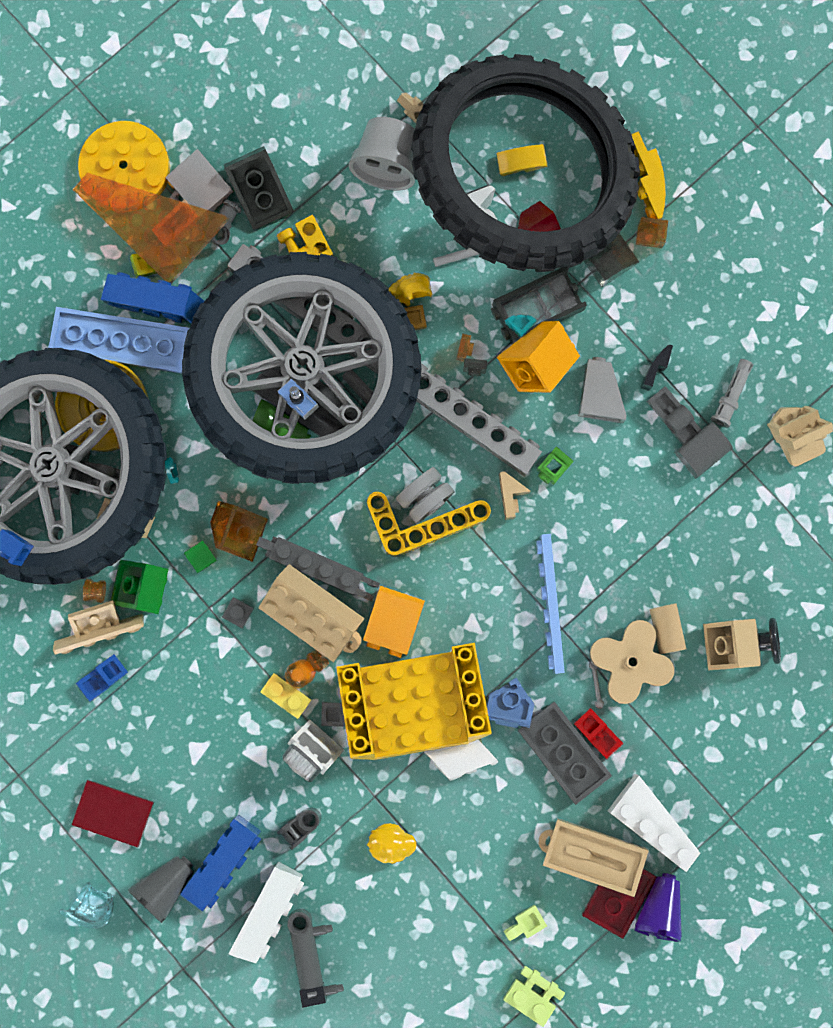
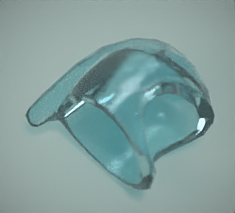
(85, 913)

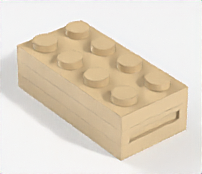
(312, 614)
(594, 856)

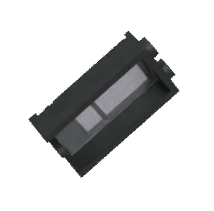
(545, 299)

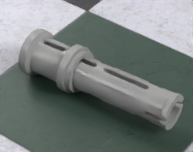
(728, 402)

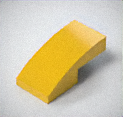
(522, 159)

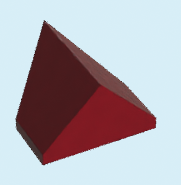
(538, 218)

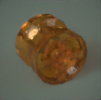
(94, 590)

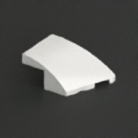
(461, 759)

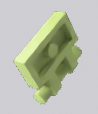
(530, 1002)

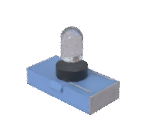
(298, 399)

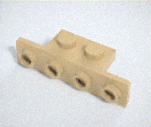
(95, 625)

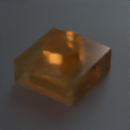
(465, 347)

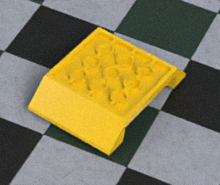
(413, 704)

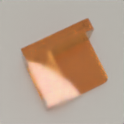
(652, 232)

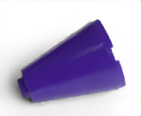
(662, 910)

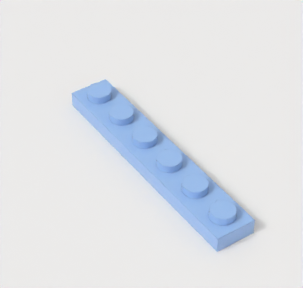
(551, 614)

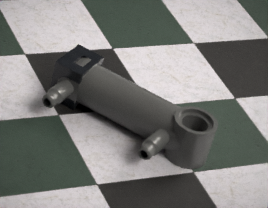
(307, 961)

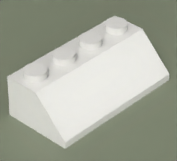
(266, 913)

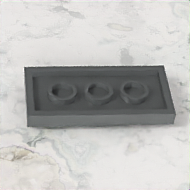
(565, 753)

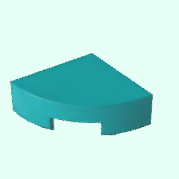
(520, 323)
(171, 470)

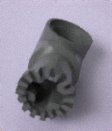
(231, 212)

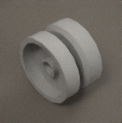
(423, 493)

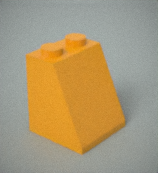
(539, 358)
(393, 621)

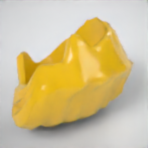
(411, 287)
(390, 843)

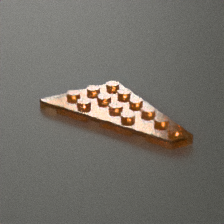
(154, 226)

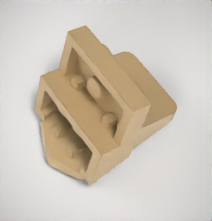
(800, 433)

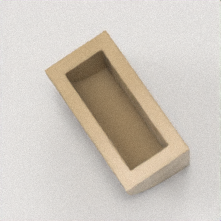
(668, 629)

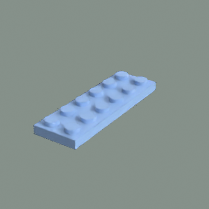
(120, 339)

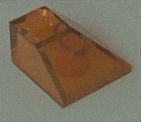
(237, 530)

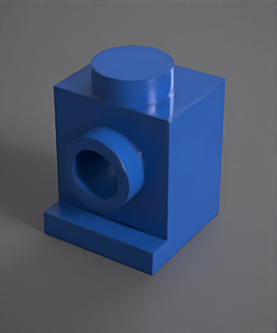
(14, 547)

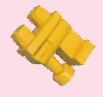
(311, 235)

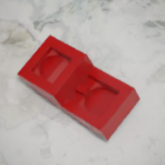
(598, 734)

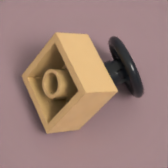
(739, 644)

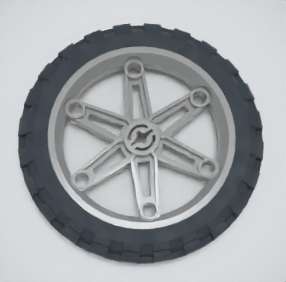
(282, 456)
(140, 473)

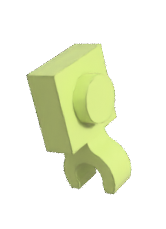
(528, 922)

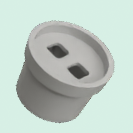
(385, 155)

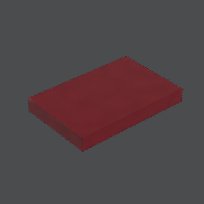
(113, 813)
(615, 909)

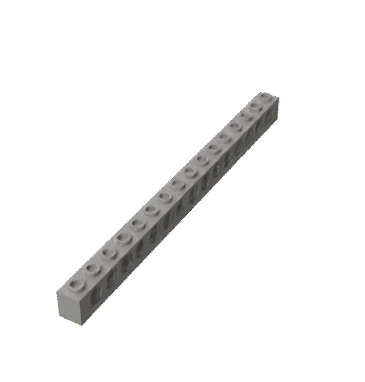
(426, 397)

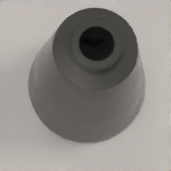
(163, 887)

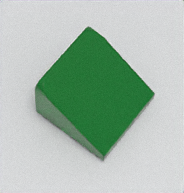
(200, 556)

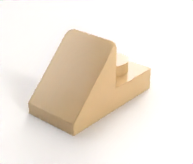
(510, 488)

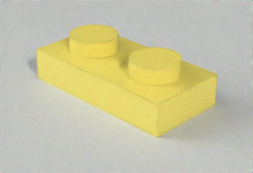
(286, 696)

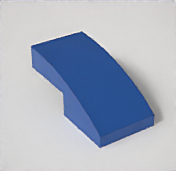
(101, 678)

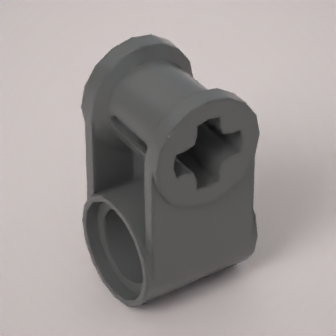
(297, 830)

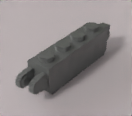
(316, 566)

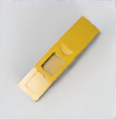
(653, 181)

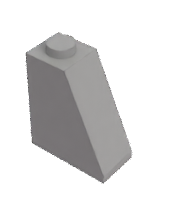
(601, 393)

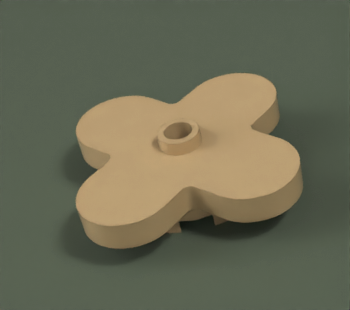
(615, 655)

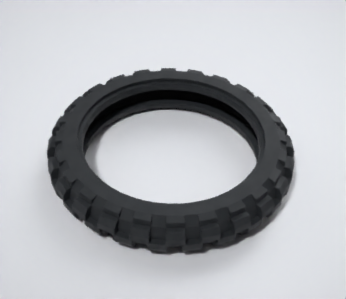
(482, 232)

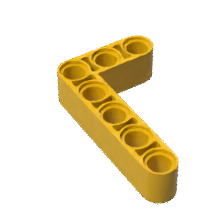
(424, 527)

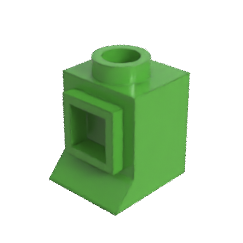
(560, 457)

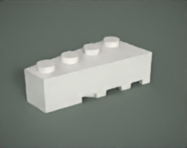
(649, 819)

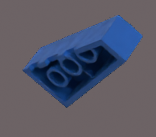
(151, 297)
(221, 862)

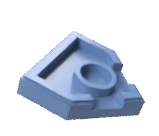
(510, 706)

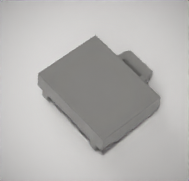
(198, 183)

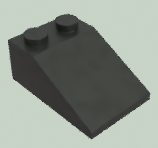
(258, 188)

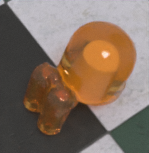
(303, 670)

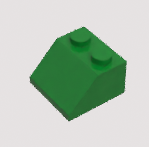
(139, 586)

